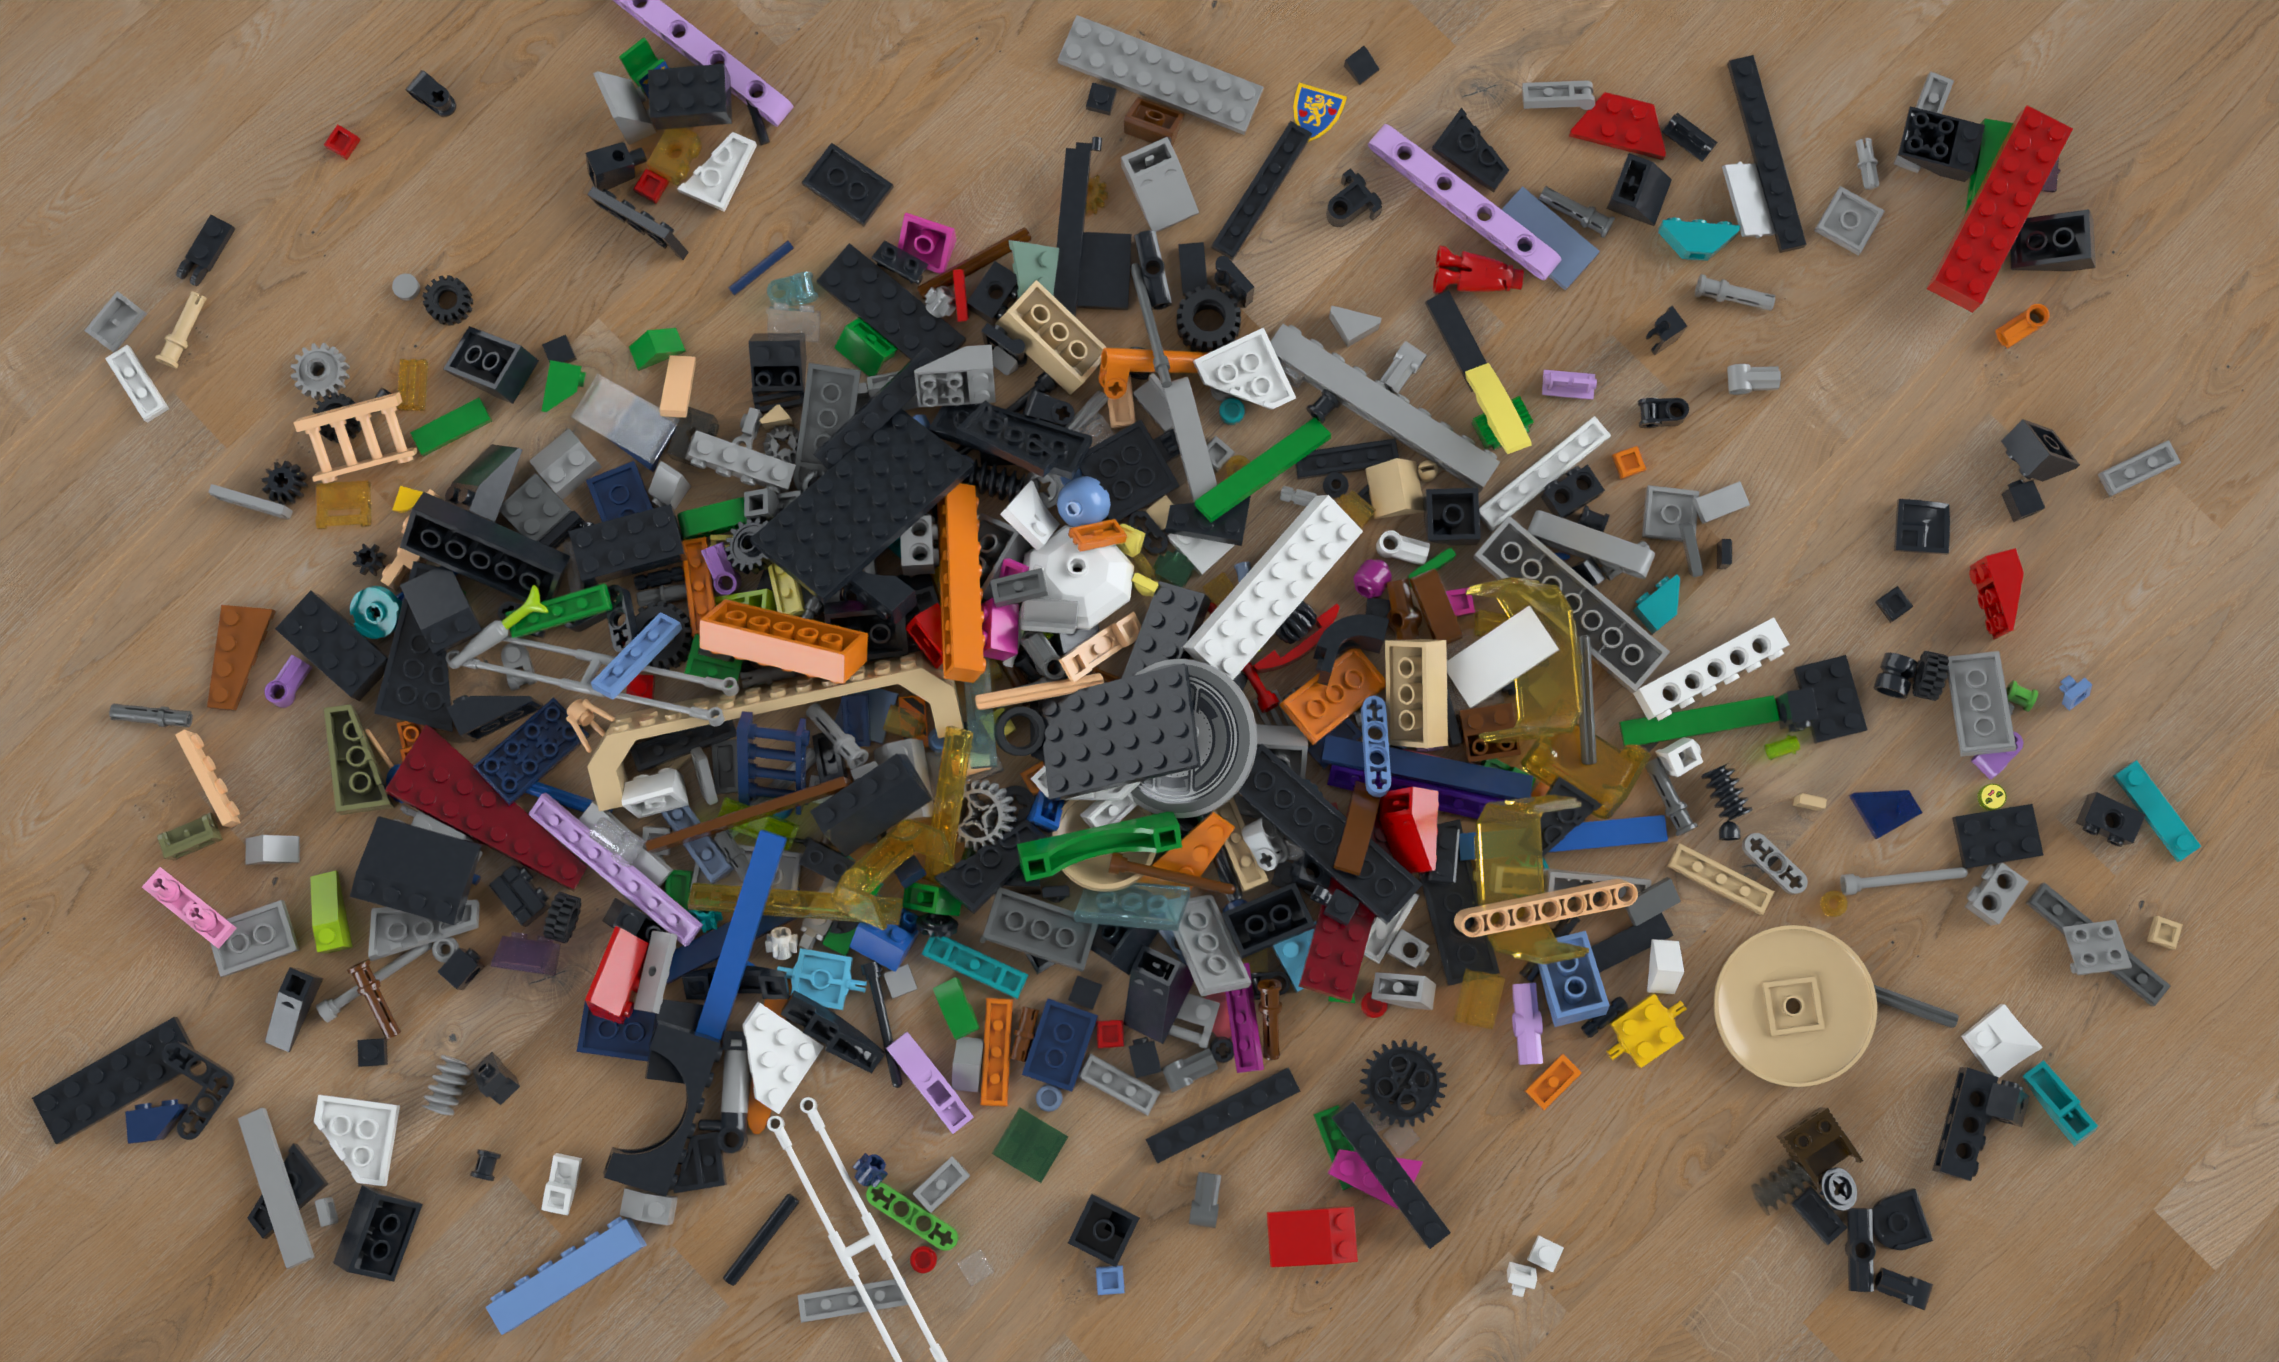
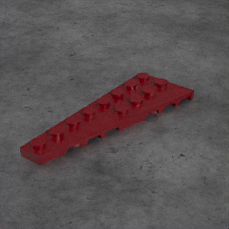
(451, 791)

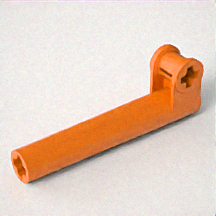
(1118, 362)

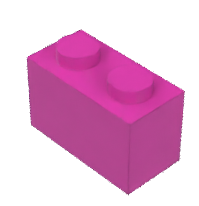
(1000, 630)

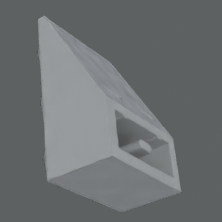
(1159, 185)
(957, 378)

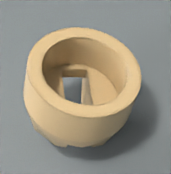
(1428, 475)

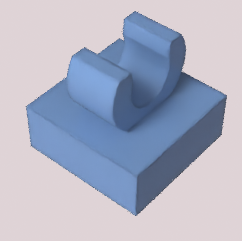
(2074, 692)

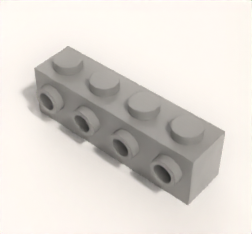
(740, 462)

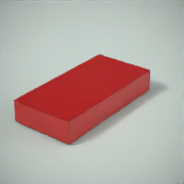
(960, 295)

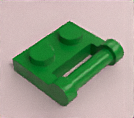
(711, 667)

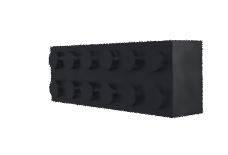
(483, 549)

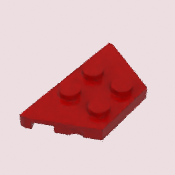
(1622, 125)

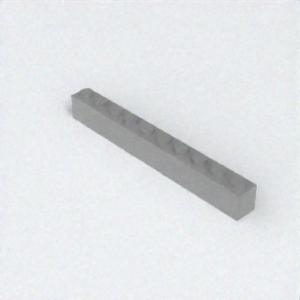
(1384, 409)

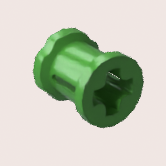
(2021, 695)

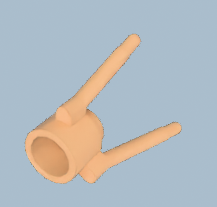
(581, 713)

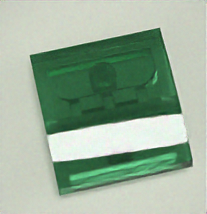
(1030, 1145)

